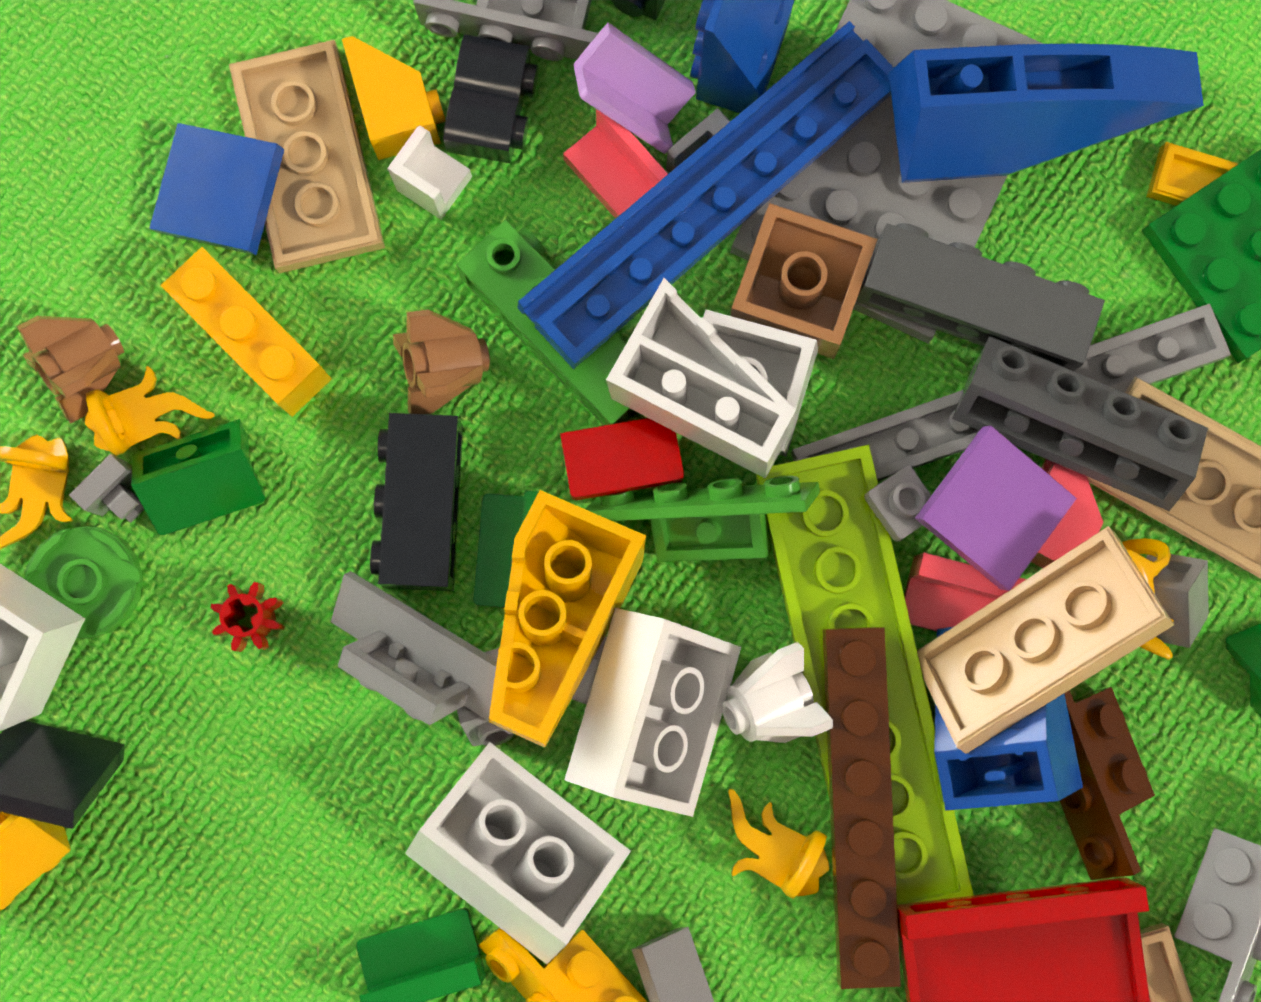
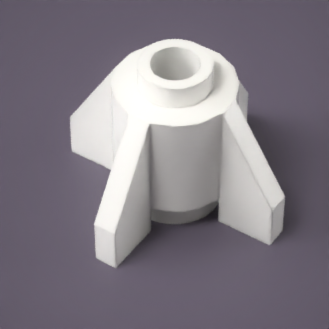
(774, 700)

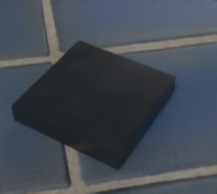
(53, 772)

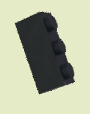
(418, 502)

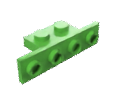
(710, 521)

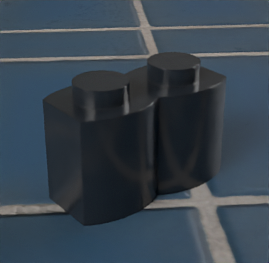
(489, 98)

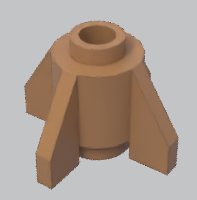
(71, 358)
(439, 359)

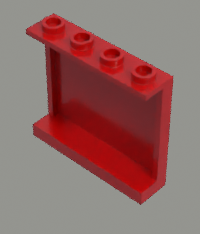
(1027, 945)

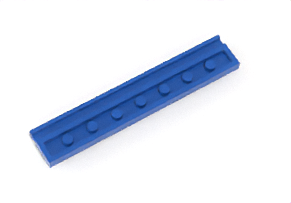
(708, 195)

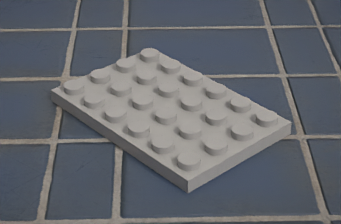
(860, 175)

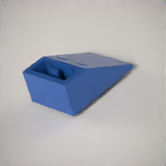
(737, 49)
(1018, 766)

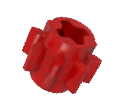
(232, 611)

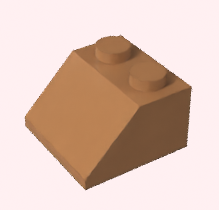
(803, 277)

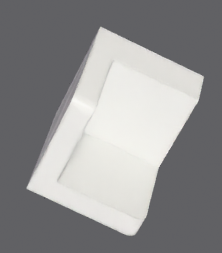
(428, 174)

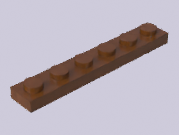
(861, 808)

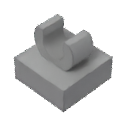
(108, 490)

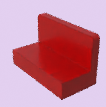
(621, 458)

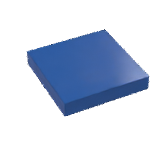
(217, 188)

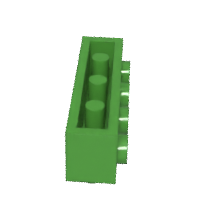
(503, 272)

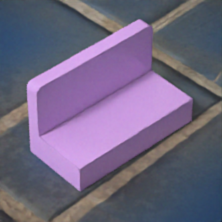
(632, 86)

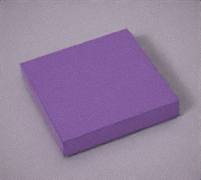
(995, 508)

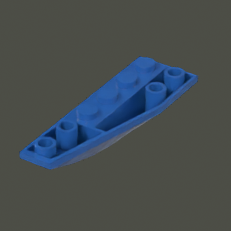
(1029, 103)

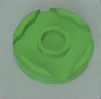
(90, 575)

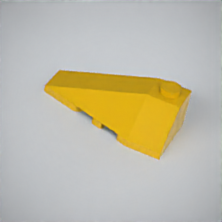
(558, 608)

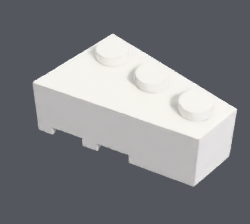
(699, 386)

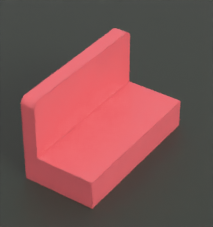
(613, 165)
(946, 591)

